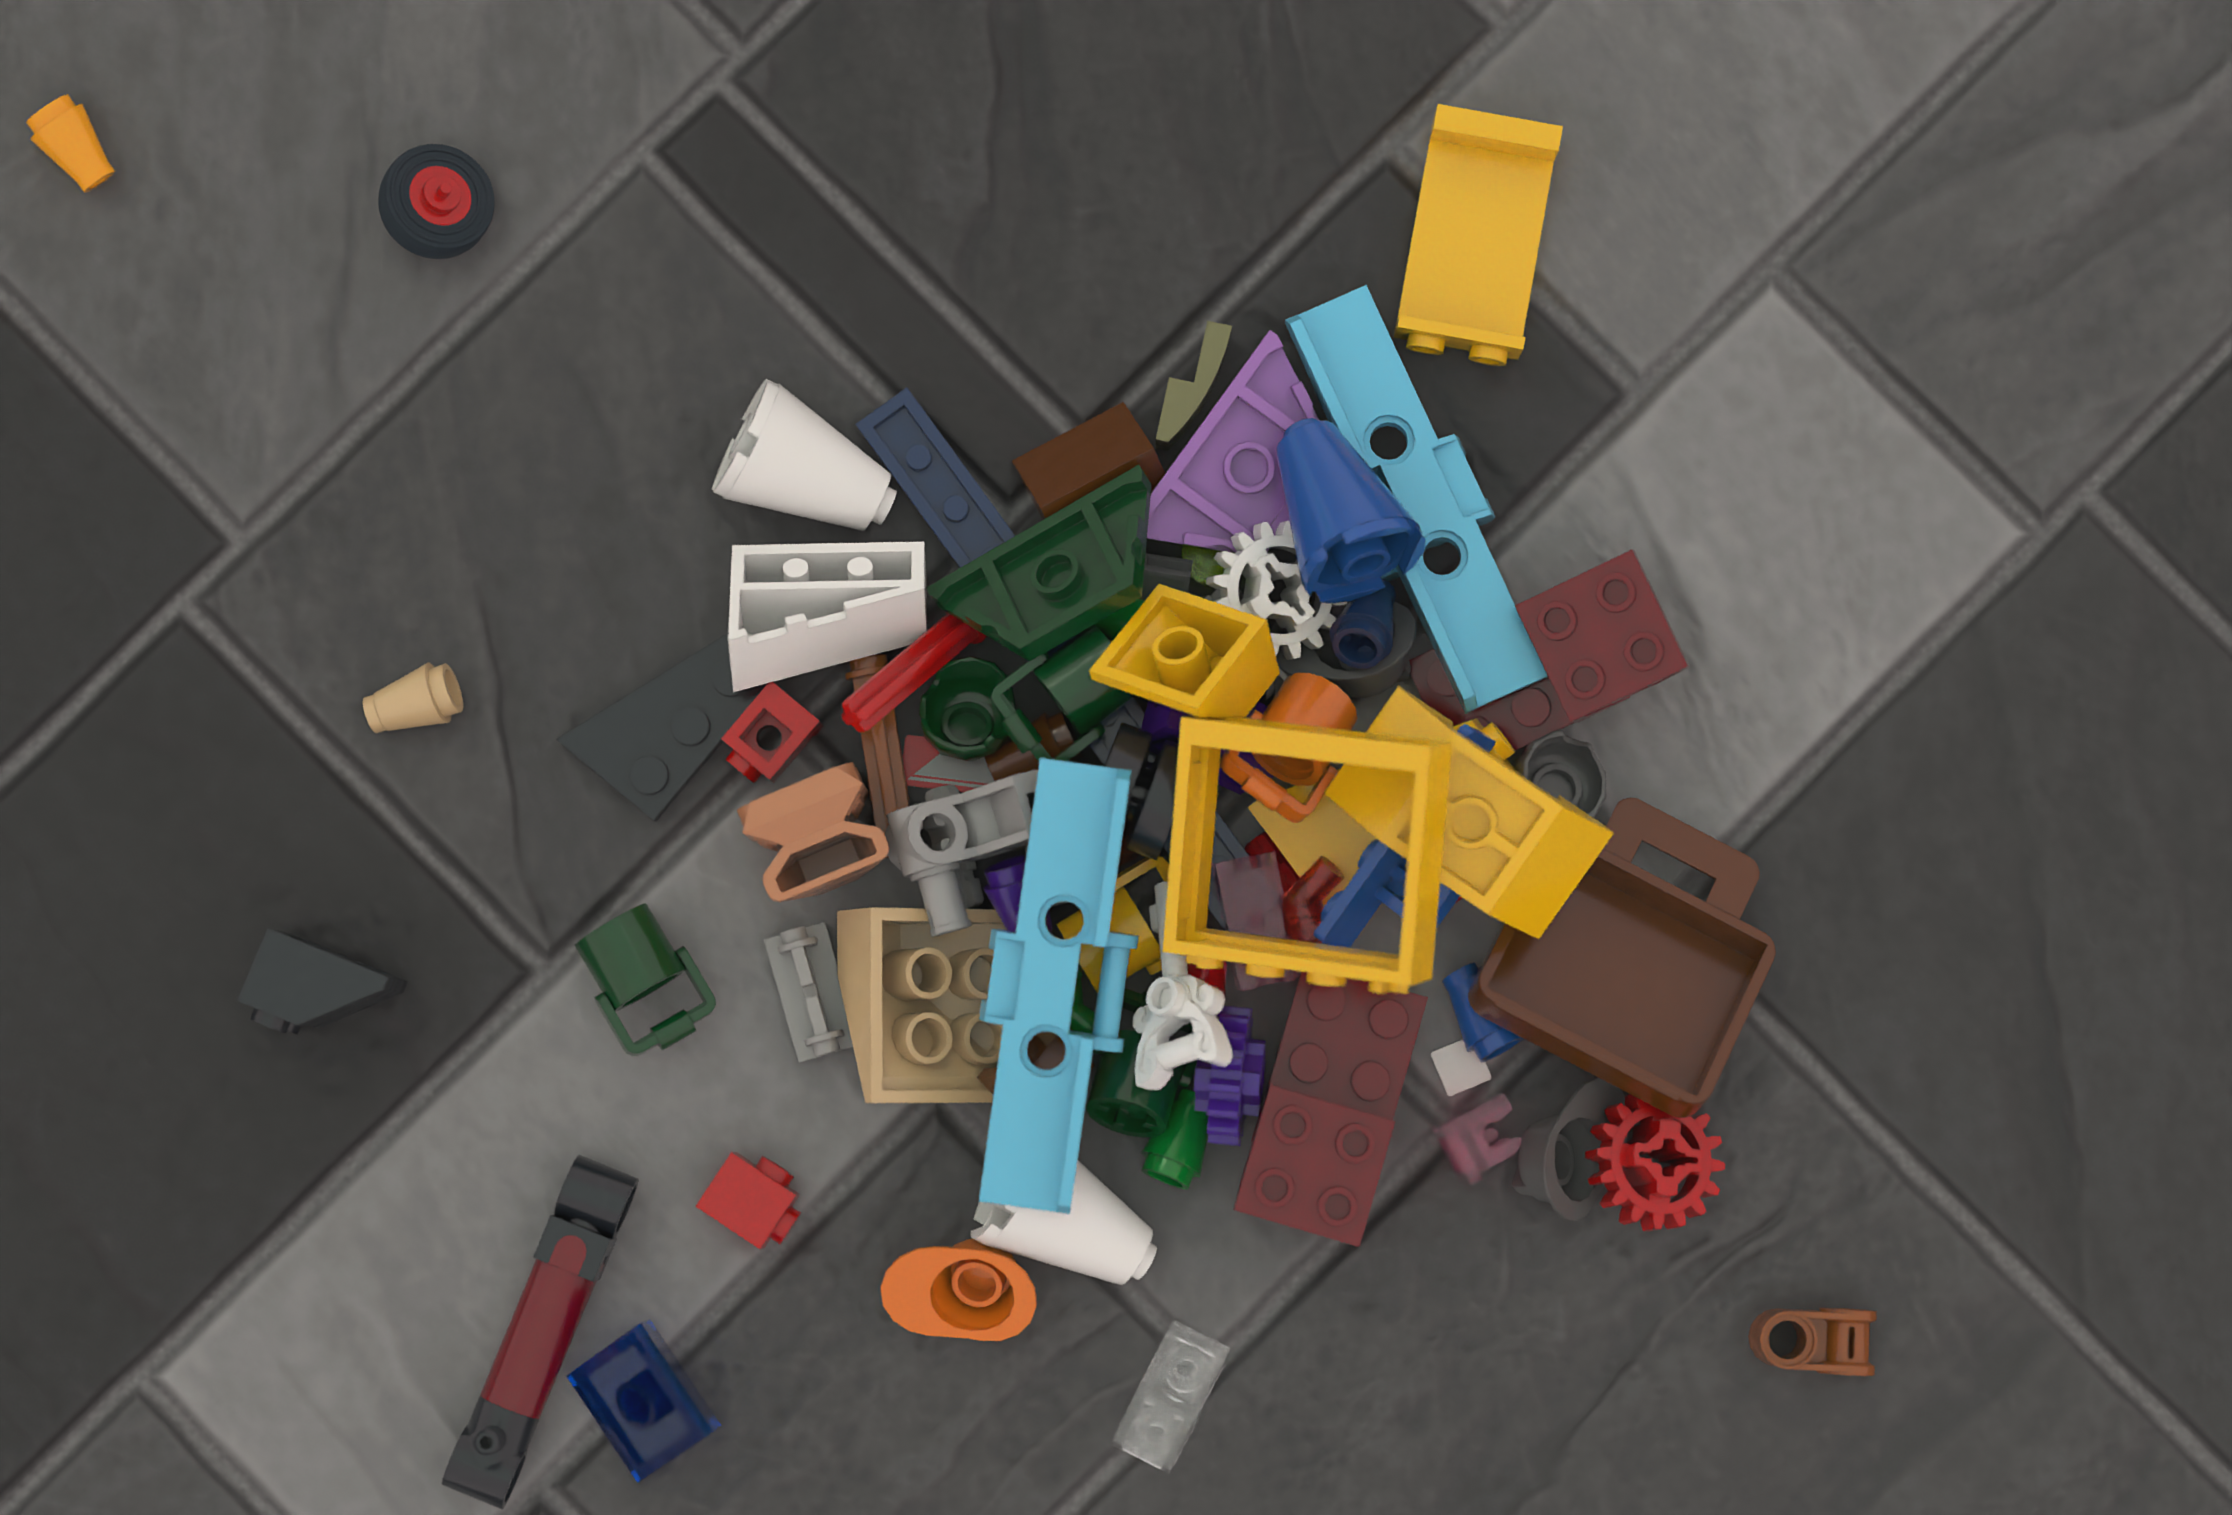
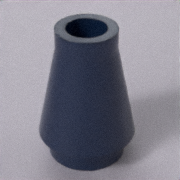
(1365, 629)

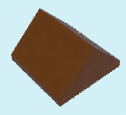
(1086, 460)

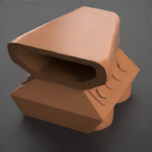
(815, 834)

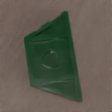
(1057, 572)

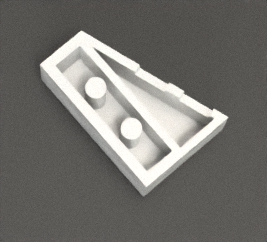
(821, 606)

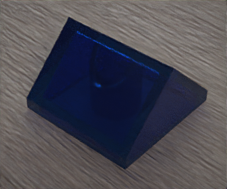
(643, 1400)

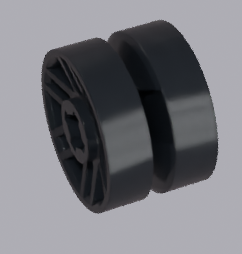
(1150, 788)

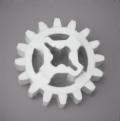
(1260, 570)

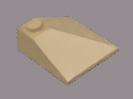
(917, 1004)

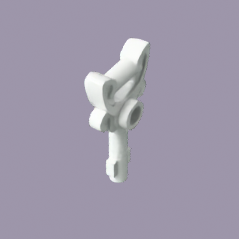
(1172, 1003)

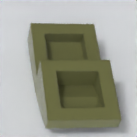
(1186, 398)

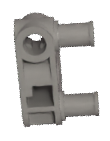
(961, 830)

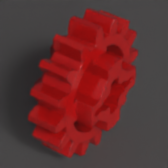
(1643, 1185)

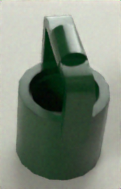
(1069, 685)
(630, 962)
(1116, 1098)

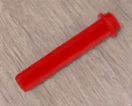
(908, 672)

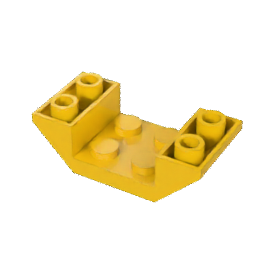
(1504, 837)

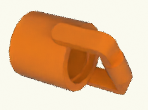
(1304, 701)

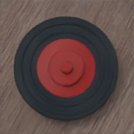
(436, 201)

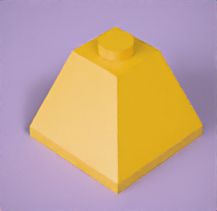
(1191, 655)

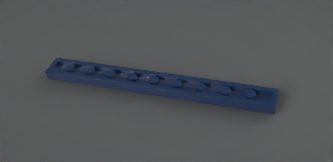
(971, 527)

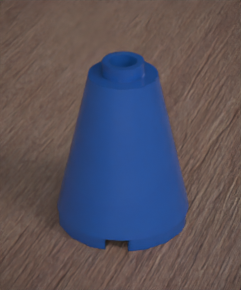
(1342, 515)

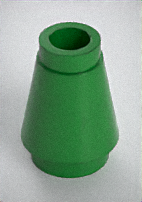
(1181, 1150)

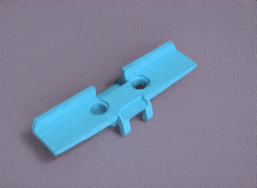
(1368, 388)
(1033, 984)

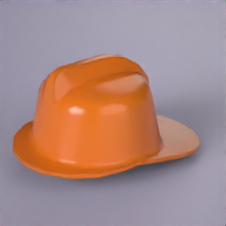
(959, 1292)

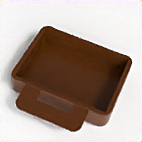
(1635, 969)

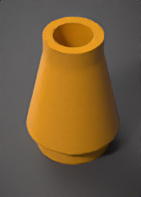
(71, 142)

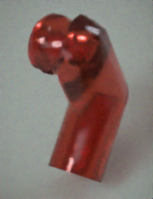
(1305, 898)

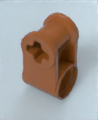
(1826, 1342)

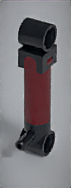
(540, 1331)

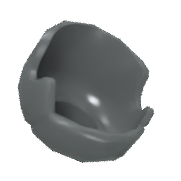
(1565, 769)

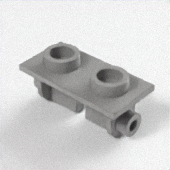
(809, 990)

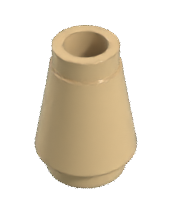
(415, 700)

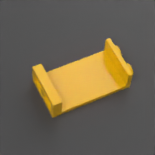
(1476, 234)

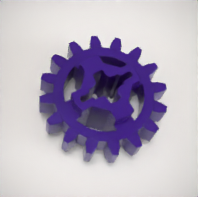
(1236, 1089)

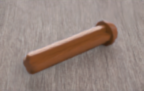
(881, 750)

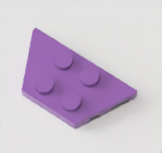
(1230, 465)

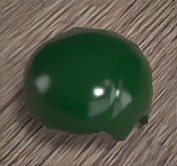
(959, 709)

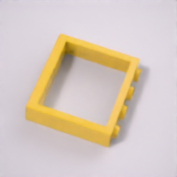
(1194, 837)

